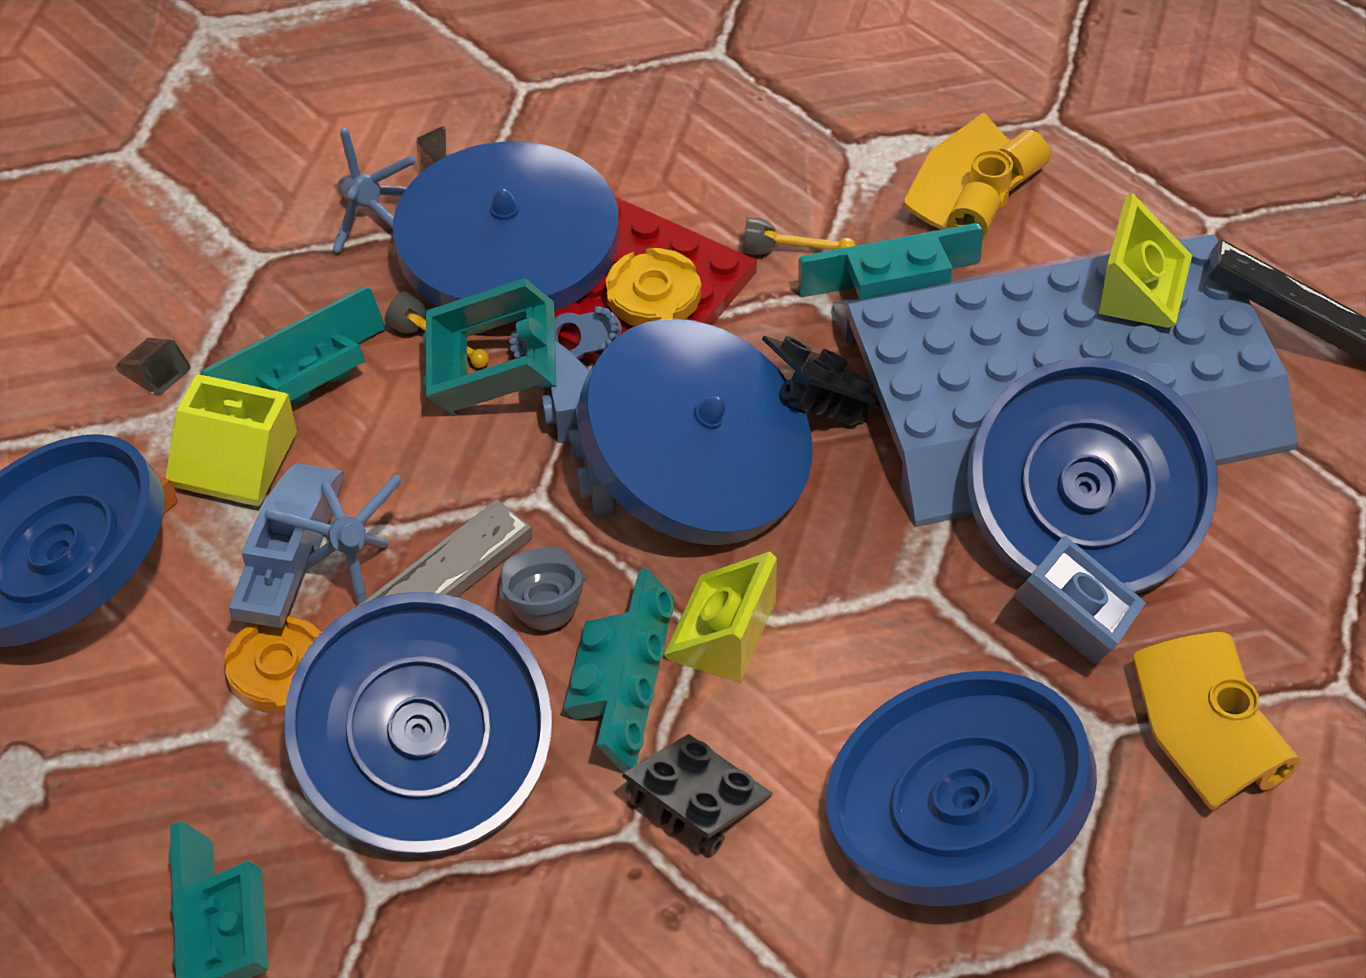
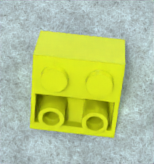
(229, 439)

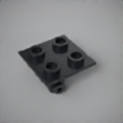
(823, 383)
(693, 791)

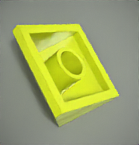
(1144, 269)
(726, 618)

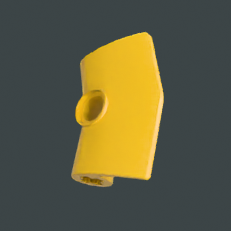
(972, 174)
(1185, 697)

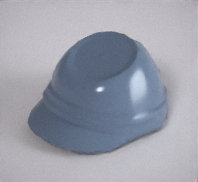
(542, 587)

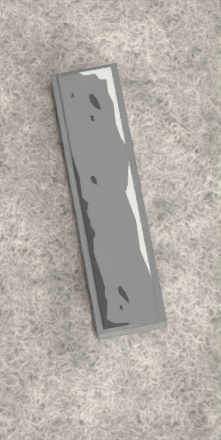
(463, 555)

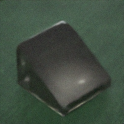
(432, 147)
(154, 365)

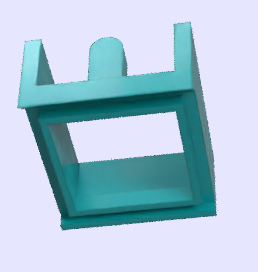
(446, 345)

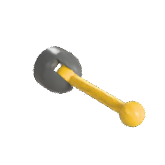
(762, 237)
(408, 316)

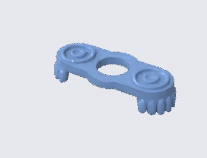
(596, 330)

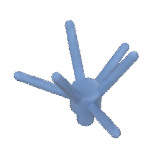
(365, 189)
(344, 532)

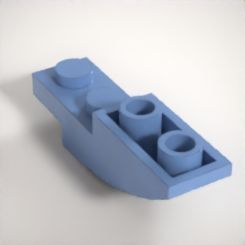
(562, 410)
(278, 552)

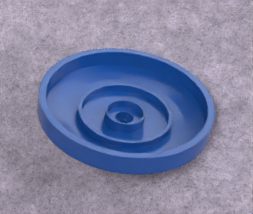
(503, 218)
(694, 432)
(1098, 459)
(72, 531)
(417, 724)
(962, 788)

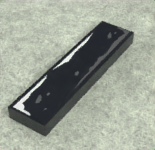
(1288, 298)

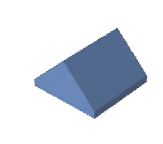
(1080, 600)

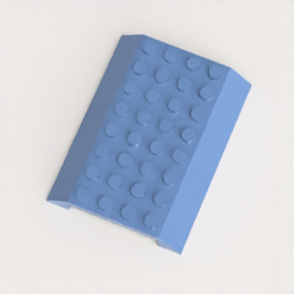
(957, 345)

